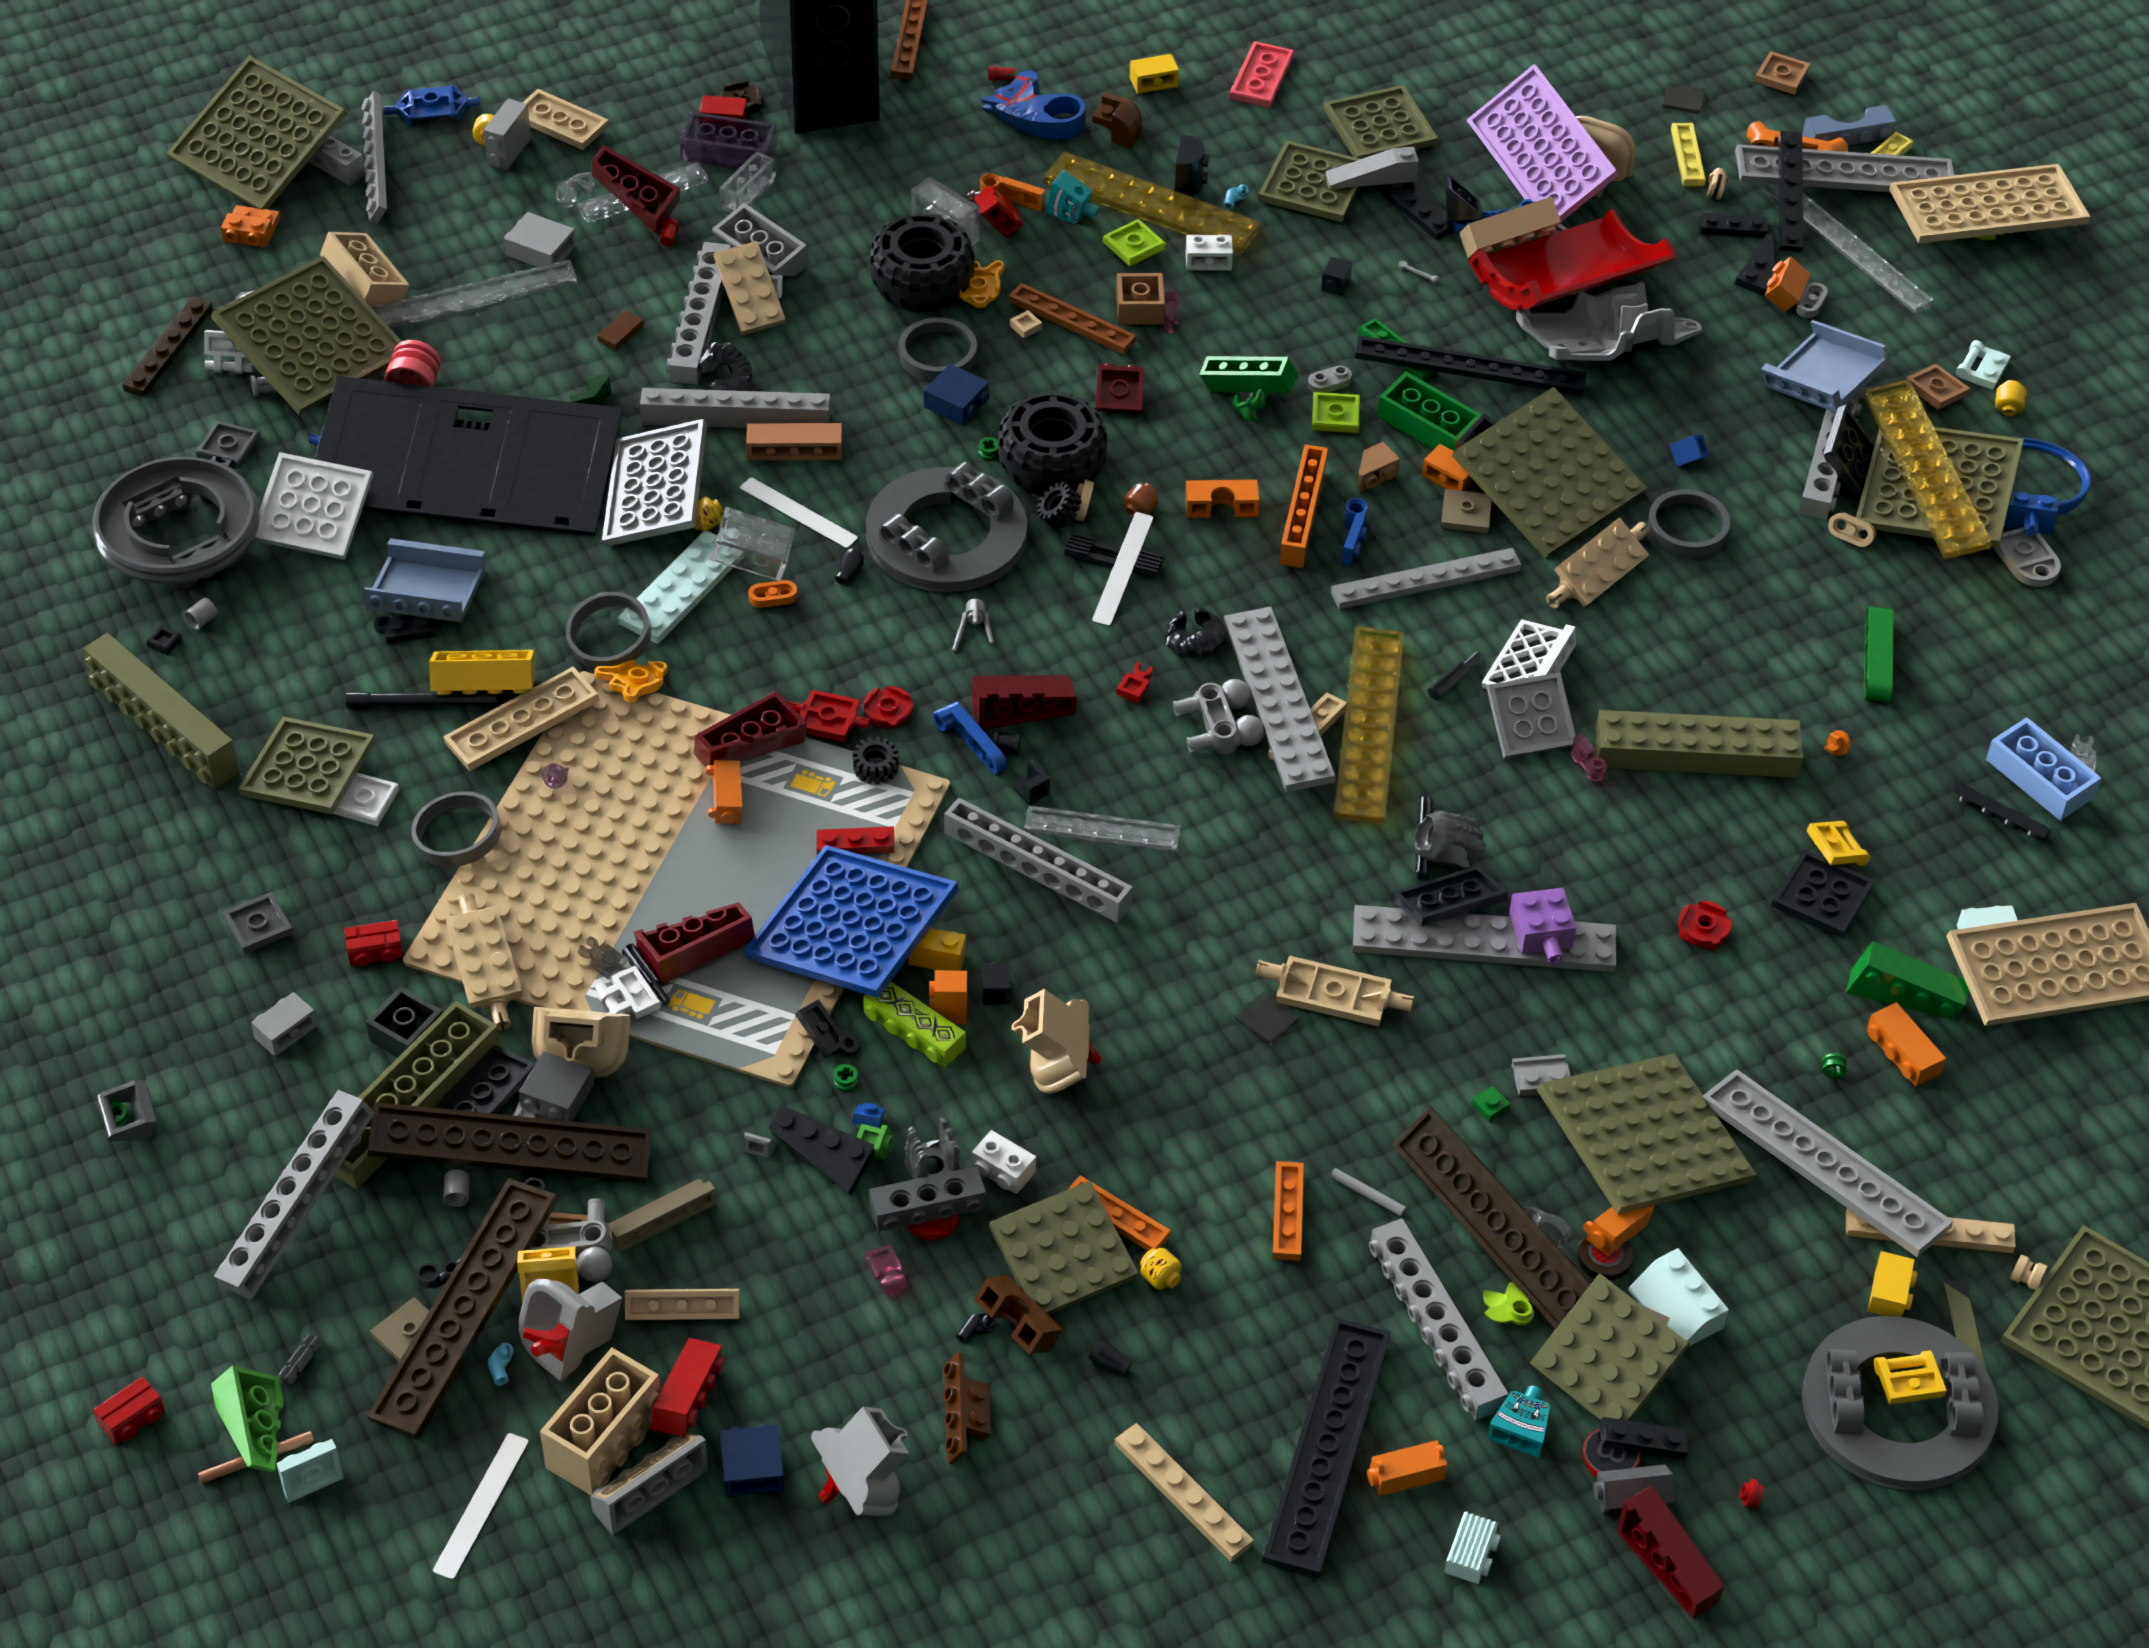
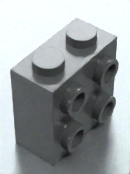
(556, 1087)

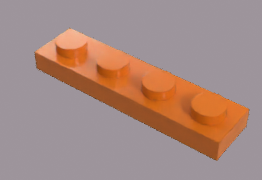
(1288, 1211)
(1130, 1221)

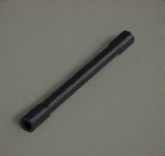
(367, 699)

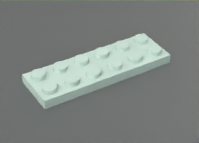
(678, 589)

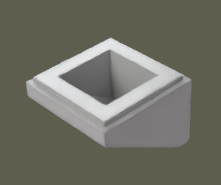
(759, 1145)

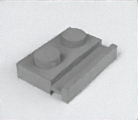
(1535, 1070)

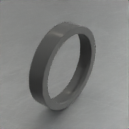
(929, 373)
(1682, 548)
(598, 602)
(451, 802)

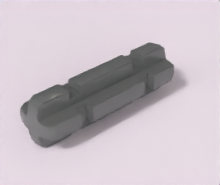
(299, 1359)

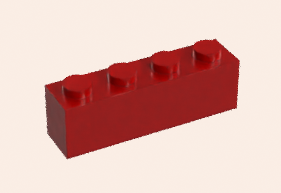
(687, 1387)

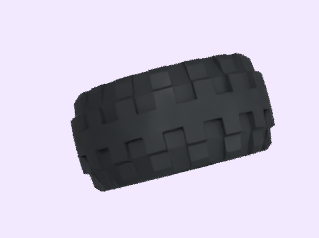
(921, 261)
(1043, 463)

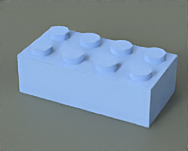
(2043, 768)

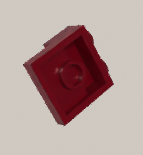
(1119, 388)

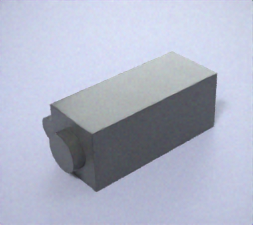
(1619, 1485)

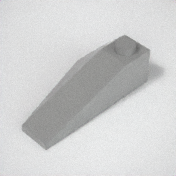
(1387, 167)

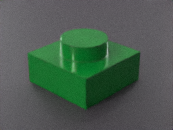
(1490, 1104)

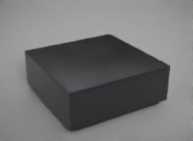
(164, 640)

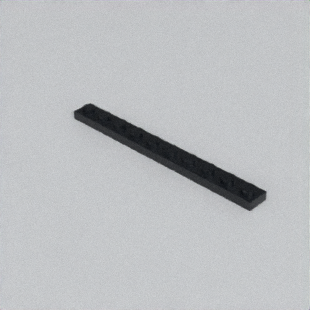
(1470, 365)

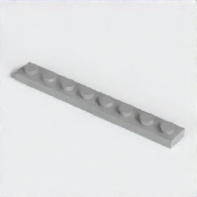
(374, 157)
(1425, 578)

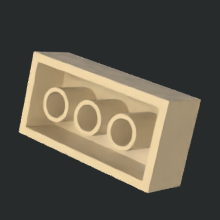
(1511, 227)
(364, 267)

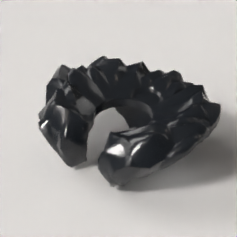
(736, 362)
(1199, 643)

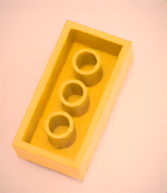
(482, 671)

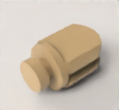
(1719, 180)

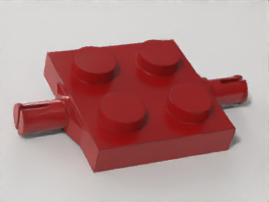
(830, 715)

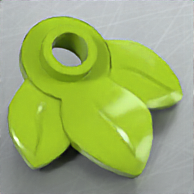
(1508, 1307)

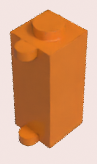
(726, 791)
(1613, 1229)
(1407, 1468)

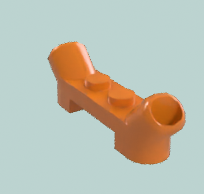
(1762, 136)

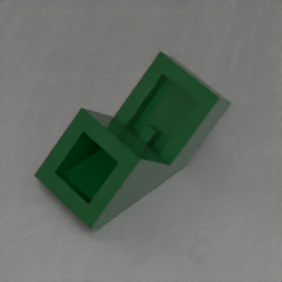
(597, 390)

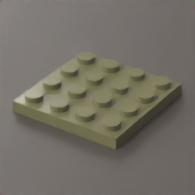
(1380, 122)
(1301, 183)
(307, 765)
(1064, 1249)
(1609, 1352)

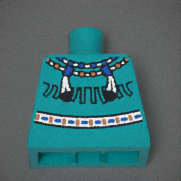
(1070, 199)
(1521, 1421)

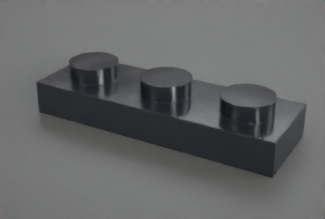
(1733, 225)
(1643, 1438)

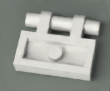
(220, 345)
(633, 989)

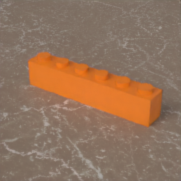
(1303, 506)

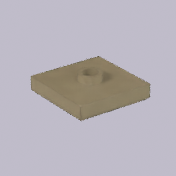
(1466, 511)
(400, 1328)

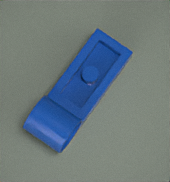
(1355, 521)

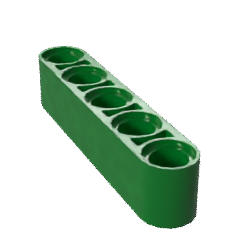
(1878, 654)

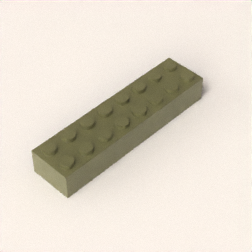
(161, 711)
(1699, 743)
(423, 1076)

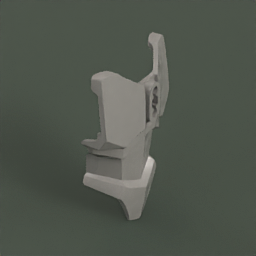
(1605, 325)

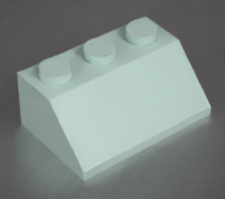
(1680, 1293)

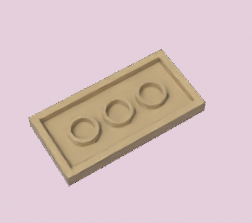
(564, 119)
(749, 288)

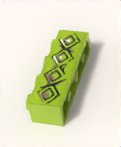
(916, 1024)

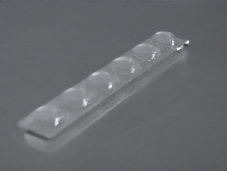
(608, 204)
(1102, 828)

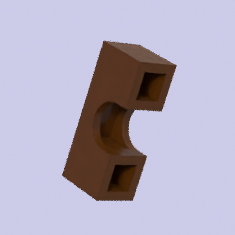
(1005, 1299)

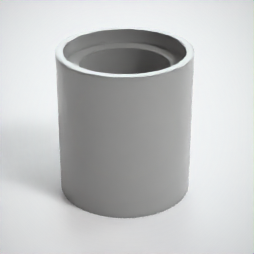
(200, 613)
(456, 1188)

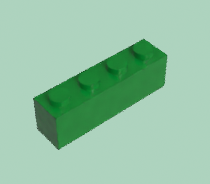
(1248, 374)

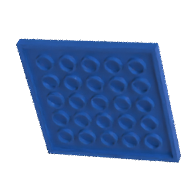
(851, 920)

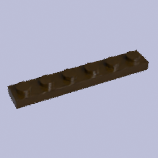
(167, 346)

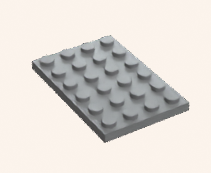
(655, 483)

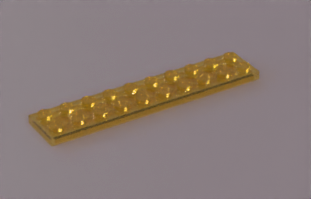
(1155, 202)
(1927, 469)
(1369, 725)

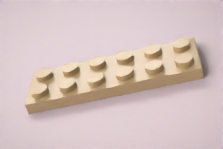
(521, 718)

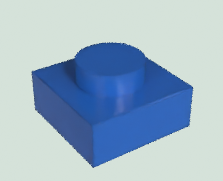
(868, 1114)

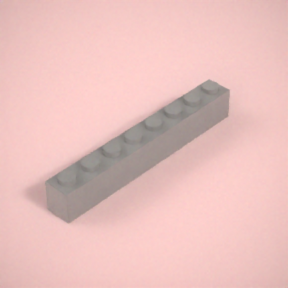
(731, 408)

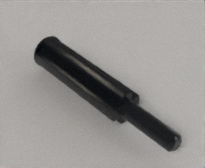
(1452, 677)
(636, 959)

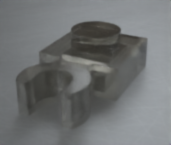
(603, 960)

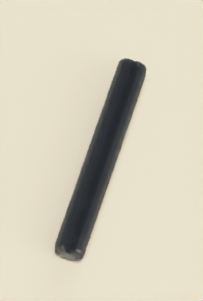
(1422, 865)

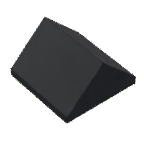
(1460, 202)

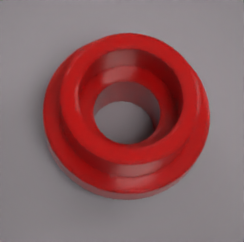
(1751, 1493)

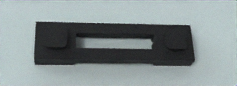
(1081, 548)

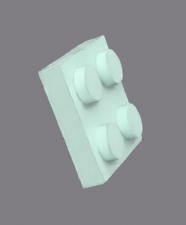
(309, 1470)

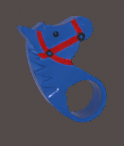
(1033, 113)

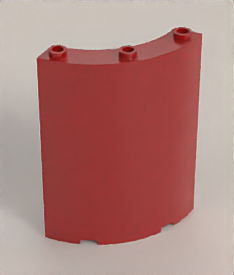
(1567, 263)

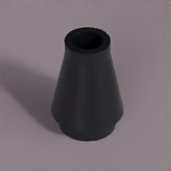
(849, 565)
(1109, 1358)

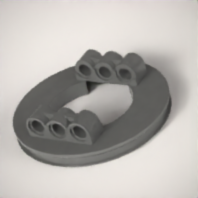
(150, 495)
(922, 560)
(1836, 1406)

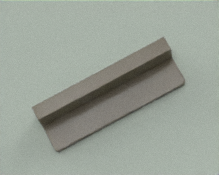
(661, 1214)

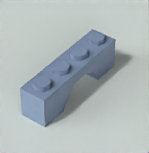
(1874, 126)

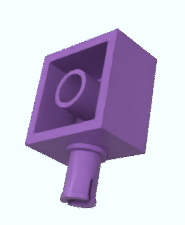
(1543, 923)

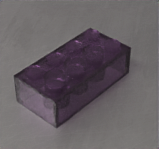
(725, 140)

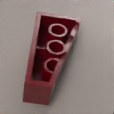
(637, 188)
(1020, 699)
(751, 732)
(695, 941)
(1669, 1552)

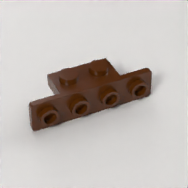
(966, 1408)

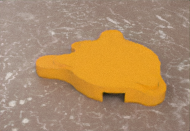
(984, 284)
(633, 679)

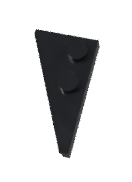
(1758, 268)

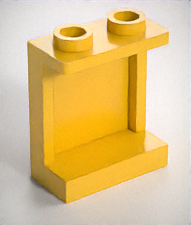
(550, 1264)

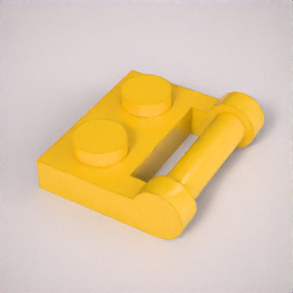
(1837, 843)
(1910, 1384)

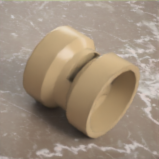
(2028, 1272)

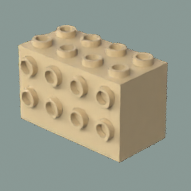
(601, 1422)

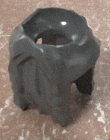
(1445, 836)
(944, 1149)

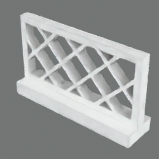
(1557, 652)

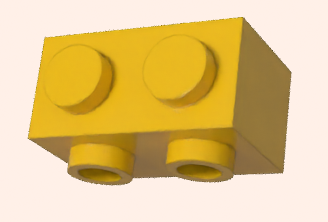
(1154, 73)
(940, 951)
(1891, 1285)

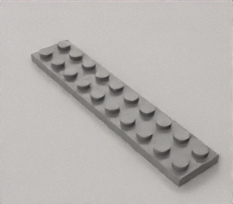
(1840, 168)
(1279, 699)
(1474, 939)
(1827, 1163)

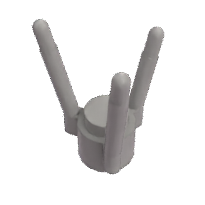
(975, 614)

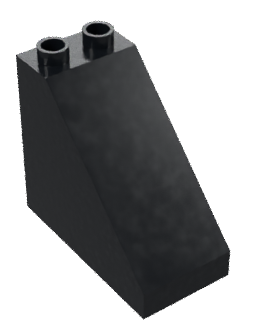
(824, 60)

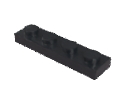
(2011, 817)

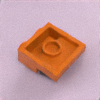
(250, 226)

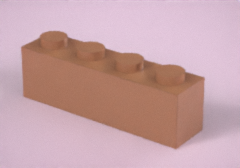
(794, 441)

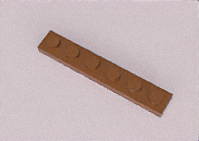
(909, 39)
(1072, 318)

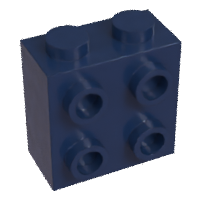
(956, 394)
(752, 1460)

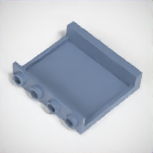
(1827, 367)
(427, 580)

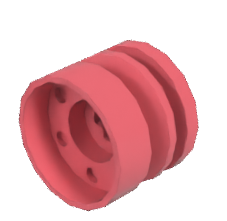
(413, 364)

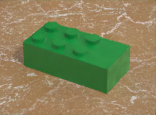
(1425, 412)

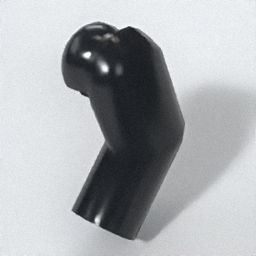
(975, 1324)

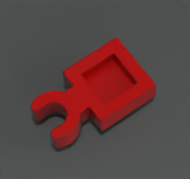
(1135, 685)

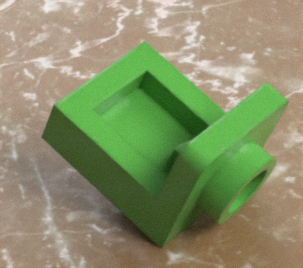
(881, 1138)

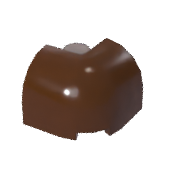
(1120, 116)

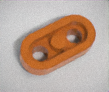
(772, 593)

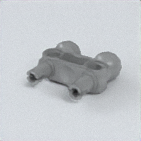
(1214, 706)
(592, 1256)

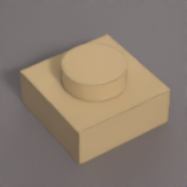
(1026, 324)

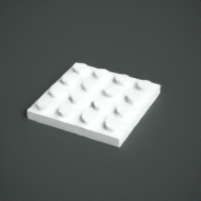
(312, 505)

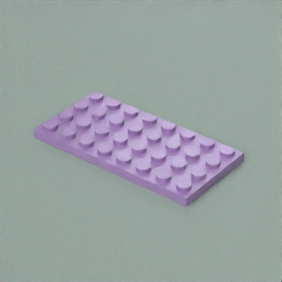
(1542, 144)

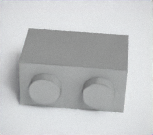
(284, 1024)

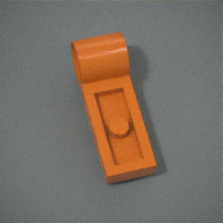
(1015, 191)

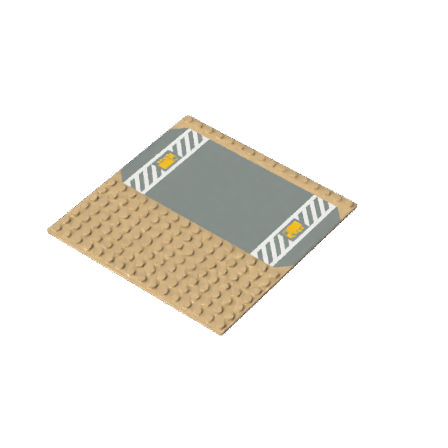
(637, 850)

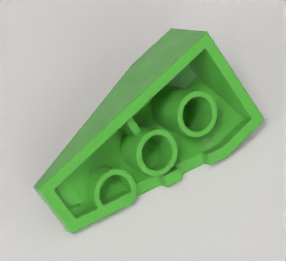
(250, 1410)

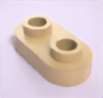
(1085, 492)
(1853, 529)

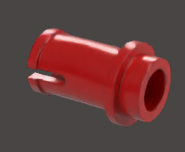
(999, 73)
(670, 227)

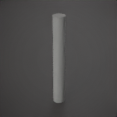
(1368, 1192)

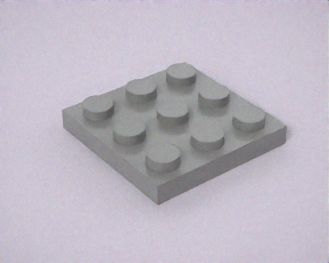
(1531, 715)

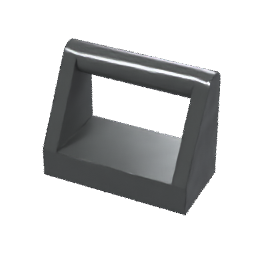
(138, 1097)

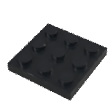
(1849, 451)
(1823, 893)

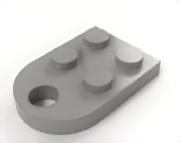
(2027, 557)

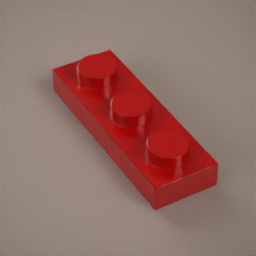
(858, 840)

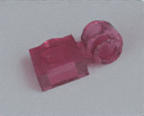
(1172, 303)
(1584, 754)
(886, 1264)

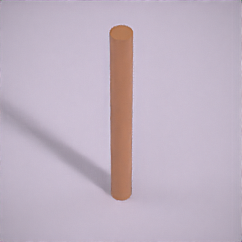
(239, 1463)

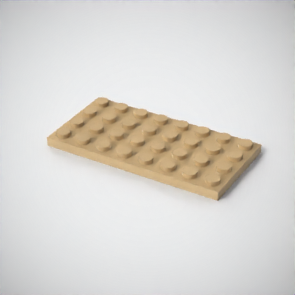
(1989, 203)
(2055, 963)

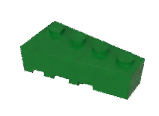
(1915, 985)

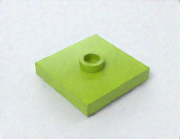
(1134, 242)
(1335, 412)

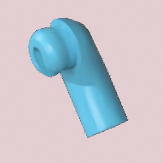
(1235, 195)
(498, 1362)

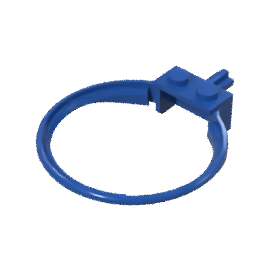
(2039, 512)

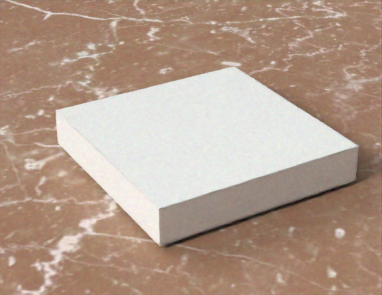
(367, 799)

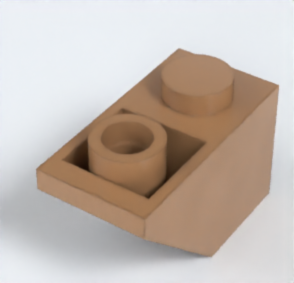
(1377, 465)

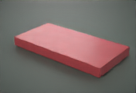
(1261, 74)

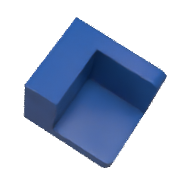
(1689, 450)

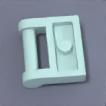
(1990, 368)

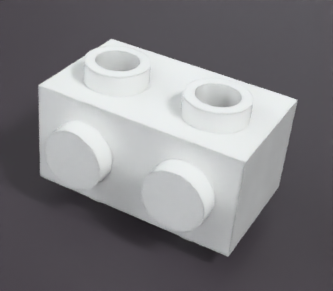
(1209, 252)
(1004, 1162)

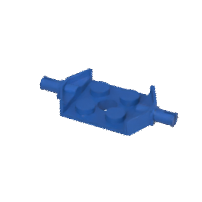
(446, 102)

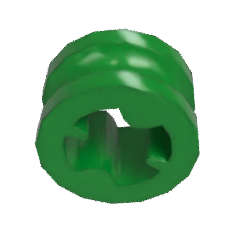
(992, 448)
(1834, 1065)
(852, 1080)
(123, 1118)

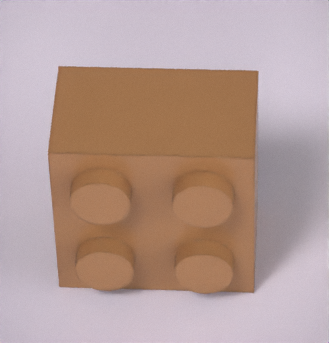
(1140, 298)

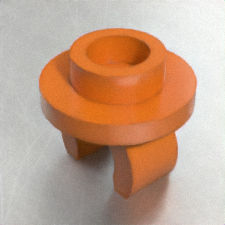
(1838, 743)

